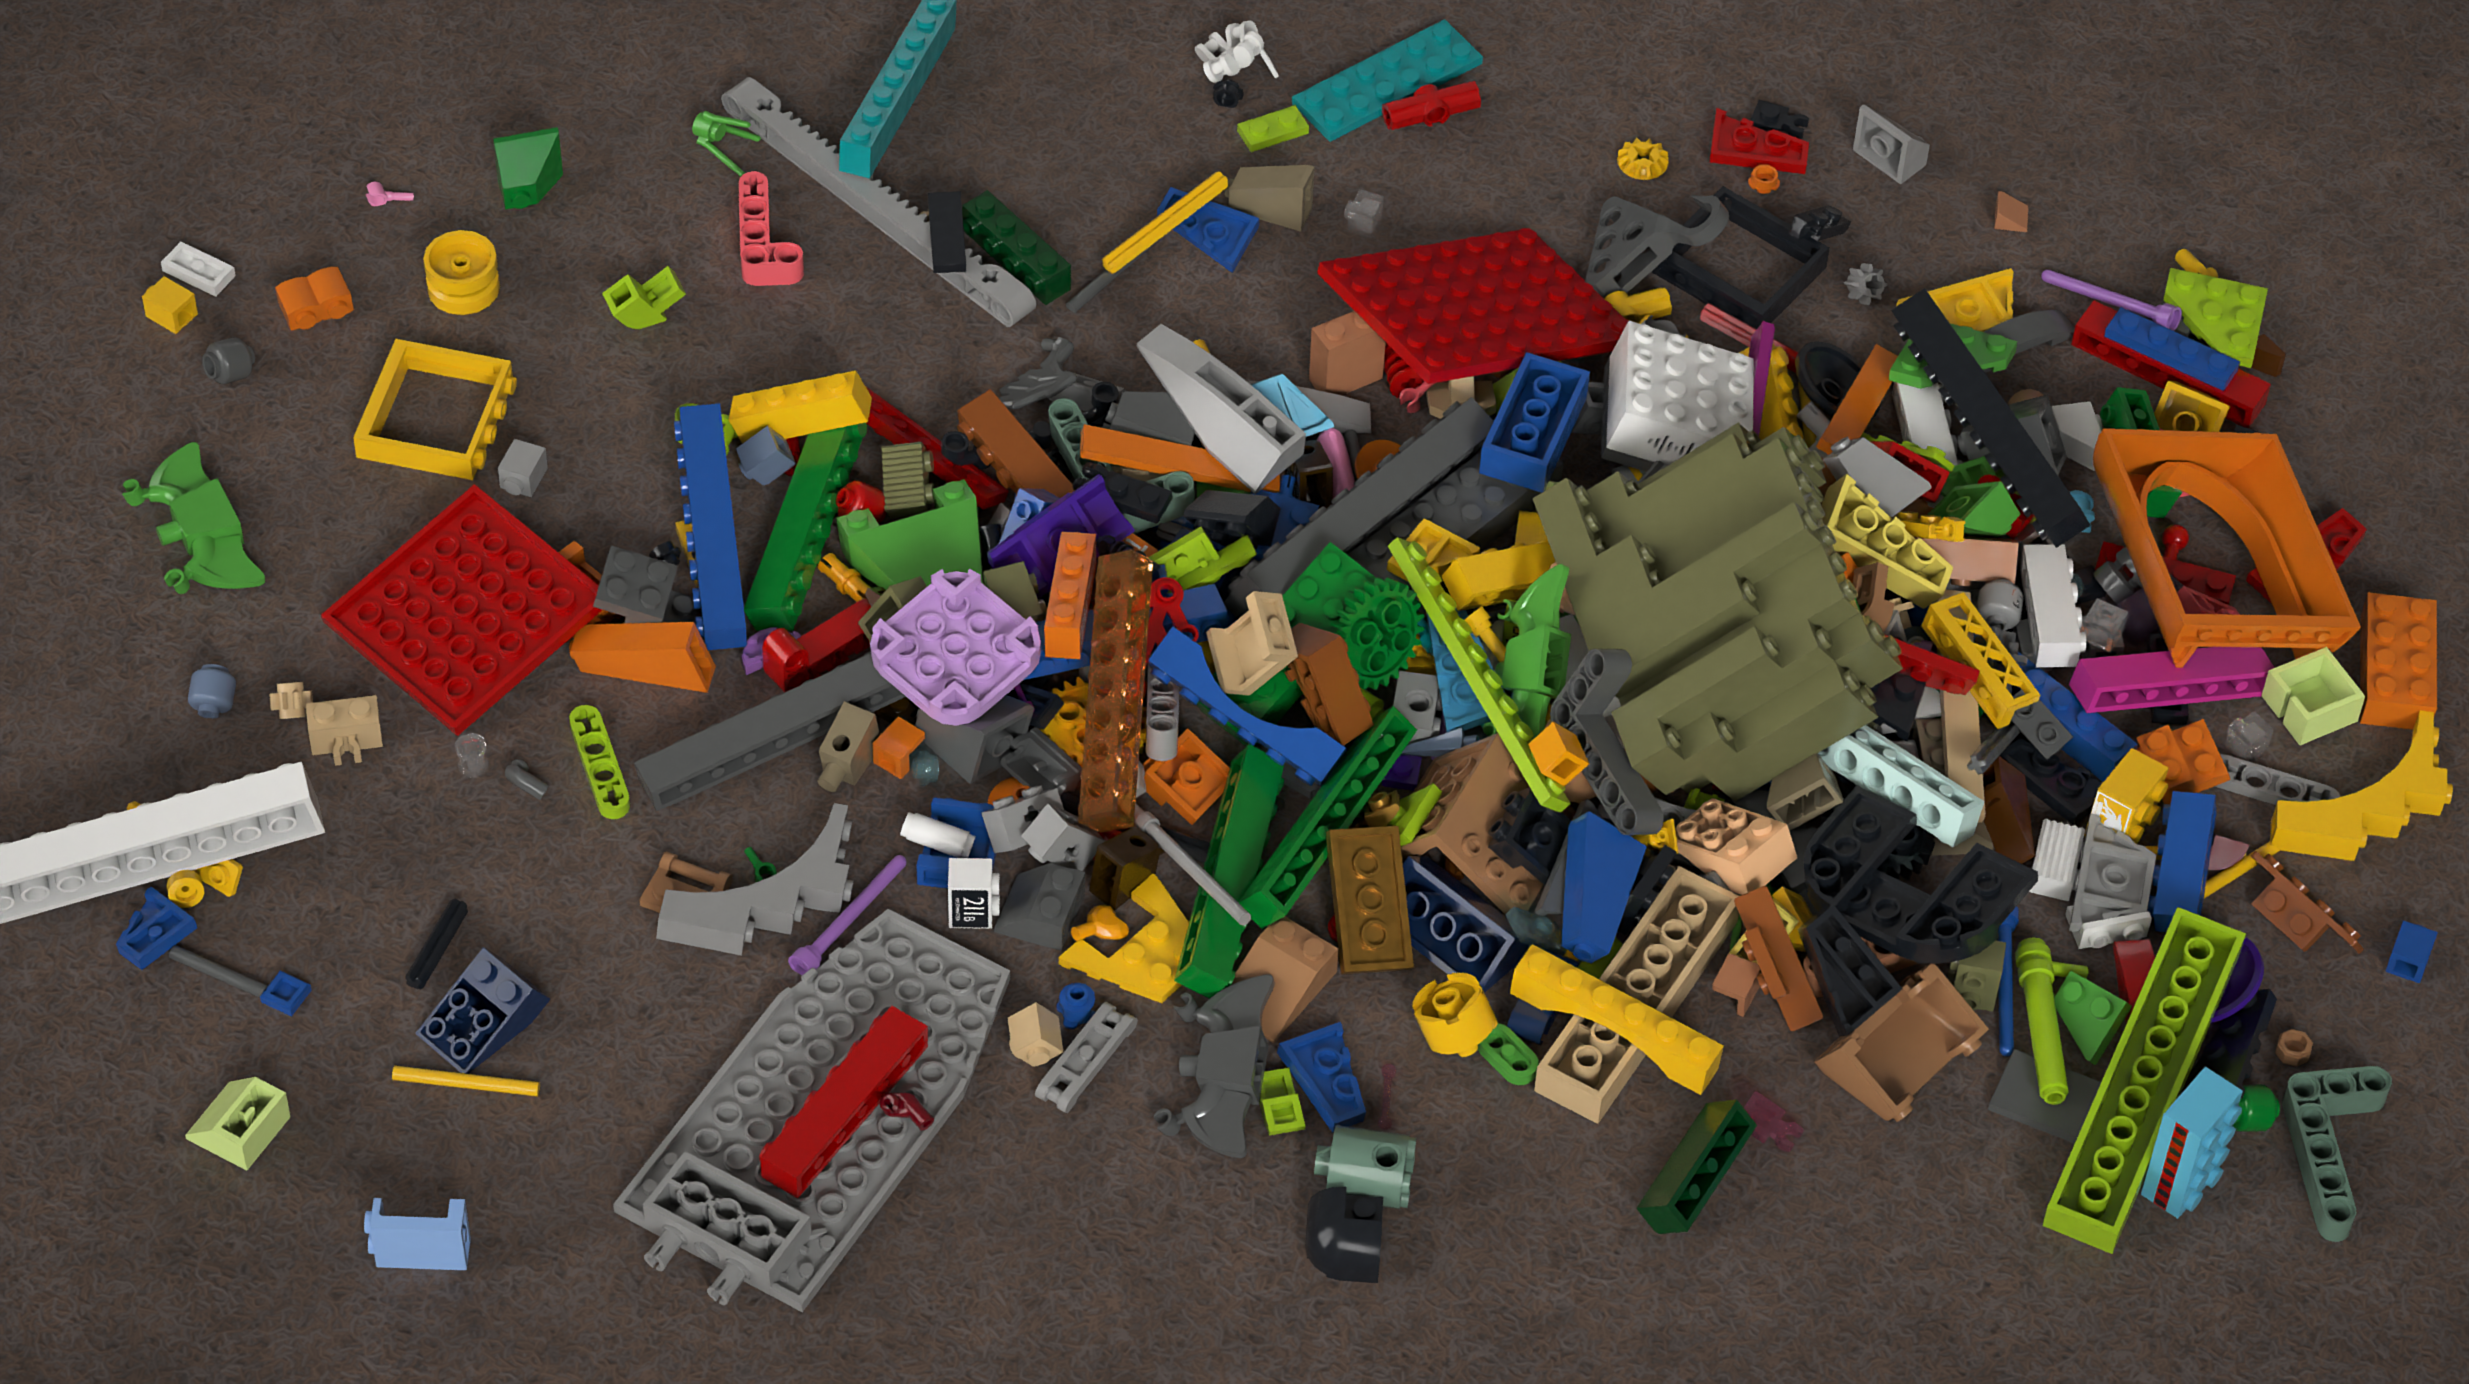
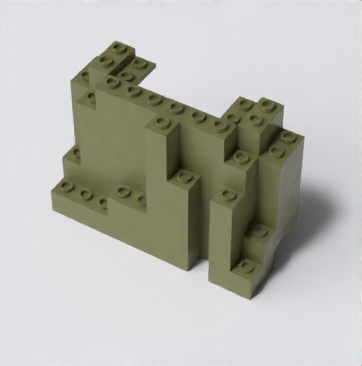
(1727, 610)

